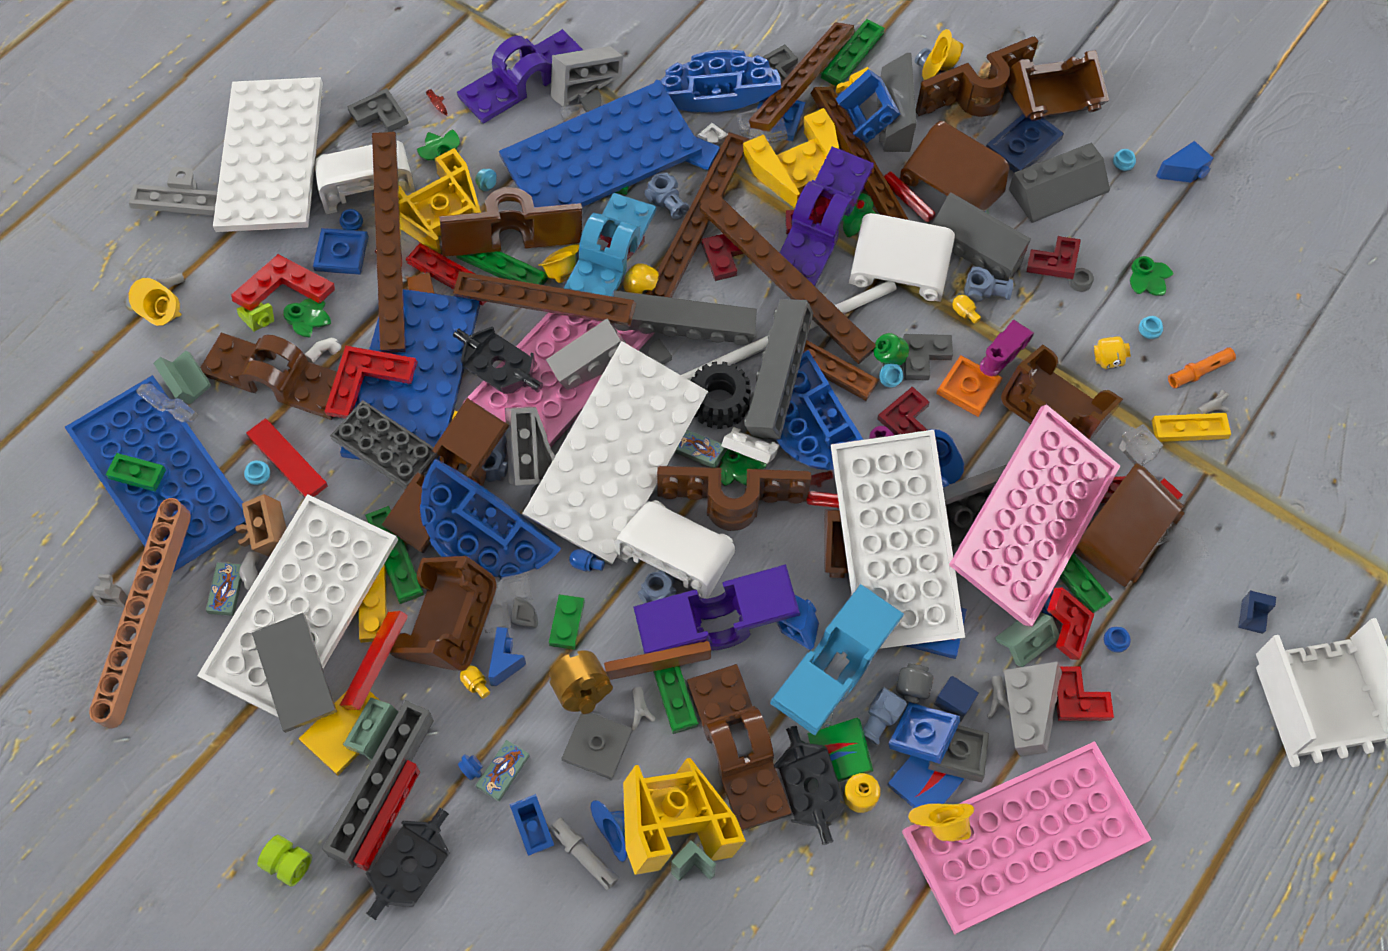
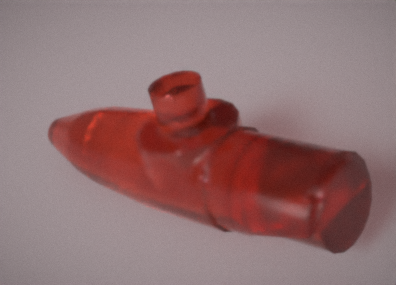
(437, 101)
(818, 478)

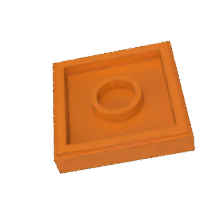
(968, 386)

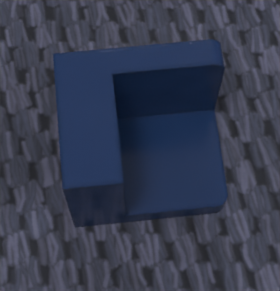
(1255, 611)
(956, 697)

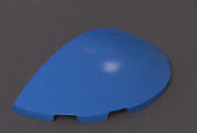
(720, 81)
(815, 419)
(477, 524)

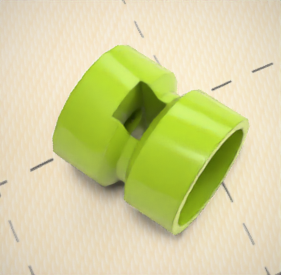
(281, 858)

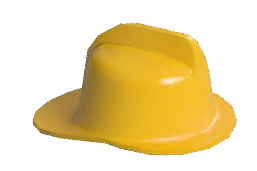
(943, 55)
(561, 263)
(154, 301)
(946, 821)

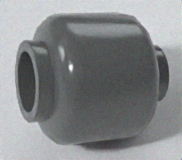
(914, 683)

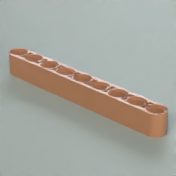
(144, 623)

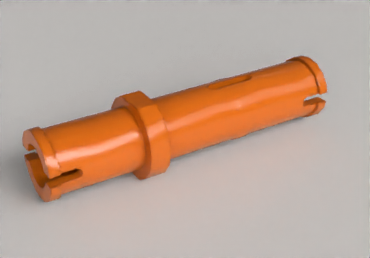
(1194, 371)

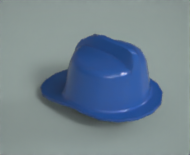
(949, 457)
(612, 827)

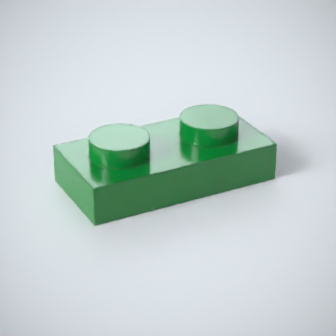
(136, 472)
(566, 622)

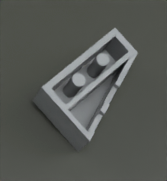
(582, 71)
(586, 355)
(527, 446)
(1032, 705)

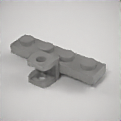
(178, 197)

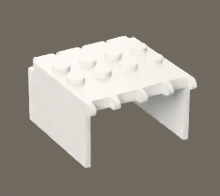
(1328, 694)

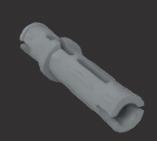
(589, 859)

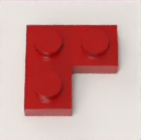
(1075, 620)
(1077, 705)

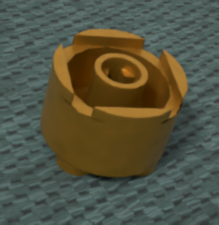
(580, 682)

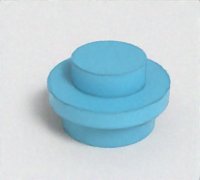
(1124, 159)
(486, 179)
(1151, 327)
(891, 375)
(257, 472)

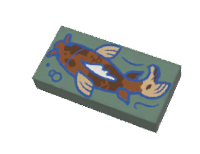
(700, 449)
(224, 589)
(502, 770)

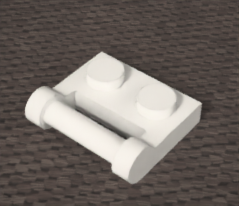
(750, 446)

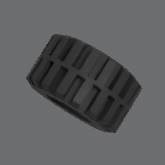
(727, 379)

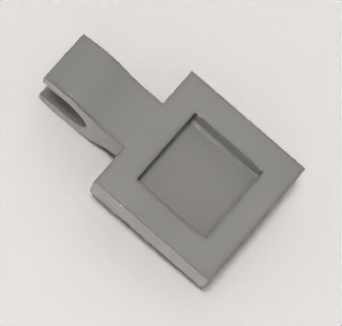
(108, 593)

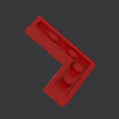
(278, 272)
(360, 363)

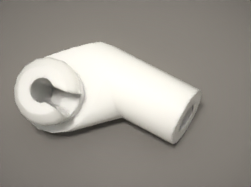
(320, 347)

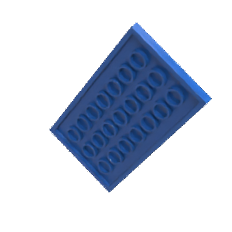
(602, 149)
(430, 399)
(191, 476)

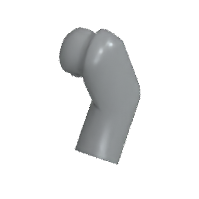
(248, 569)

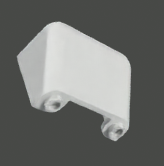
(352, 173)
(903, 254)
(676, 547)

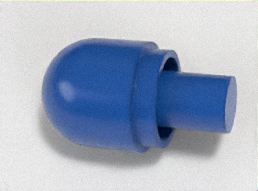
(585, 560)

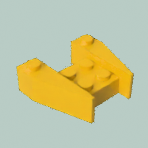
(794, 168)
(444, 197)
(675, 807)

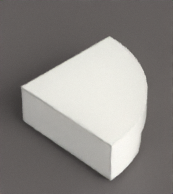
(713, 134)

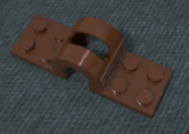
(963, 83)
(537, 225)
(242, 363)
(465, 441)
(727, 512)
(750, 782)

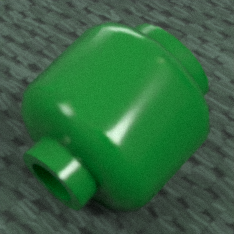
(891, 349)

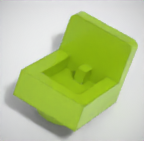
(257, 318)

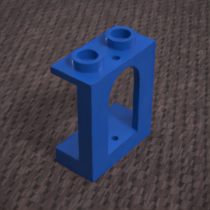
(858, 93)

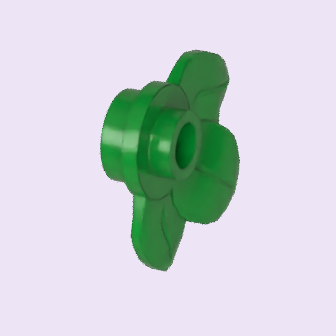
(438, 145)
(852, 223)
(1151, 278)
(309, 315)
(737, 468)

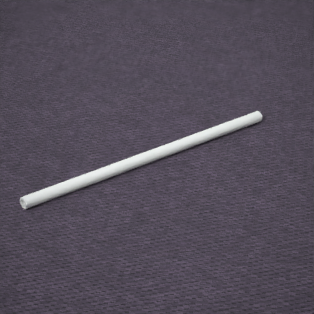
(761, 344)

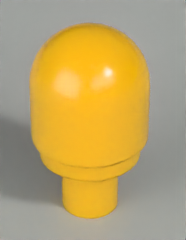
(966, 308)
(474, 681)

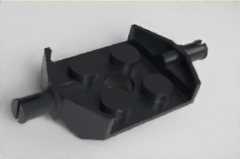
(486, 348)
(797, 767)
(415, 841)

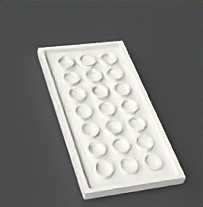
(268, 155)
(614, 452)
(899, 532)
(316, 570)

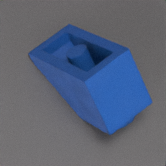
(1186, 164)
(803, 627)

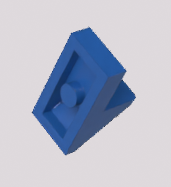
(502, 663)
(531, 824)

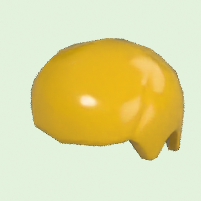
(640, 278)

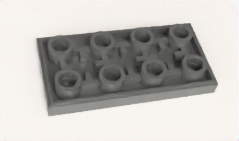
(384, 444)
(294, 672)

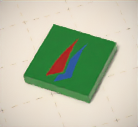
(846, 748)

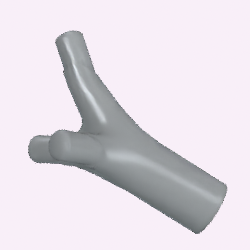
(171, 281)
(1215, 404)
(998, 696)
(640, 707)

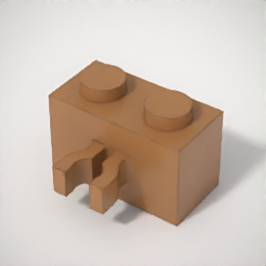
(264, 524)

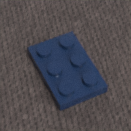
(1025, 142)

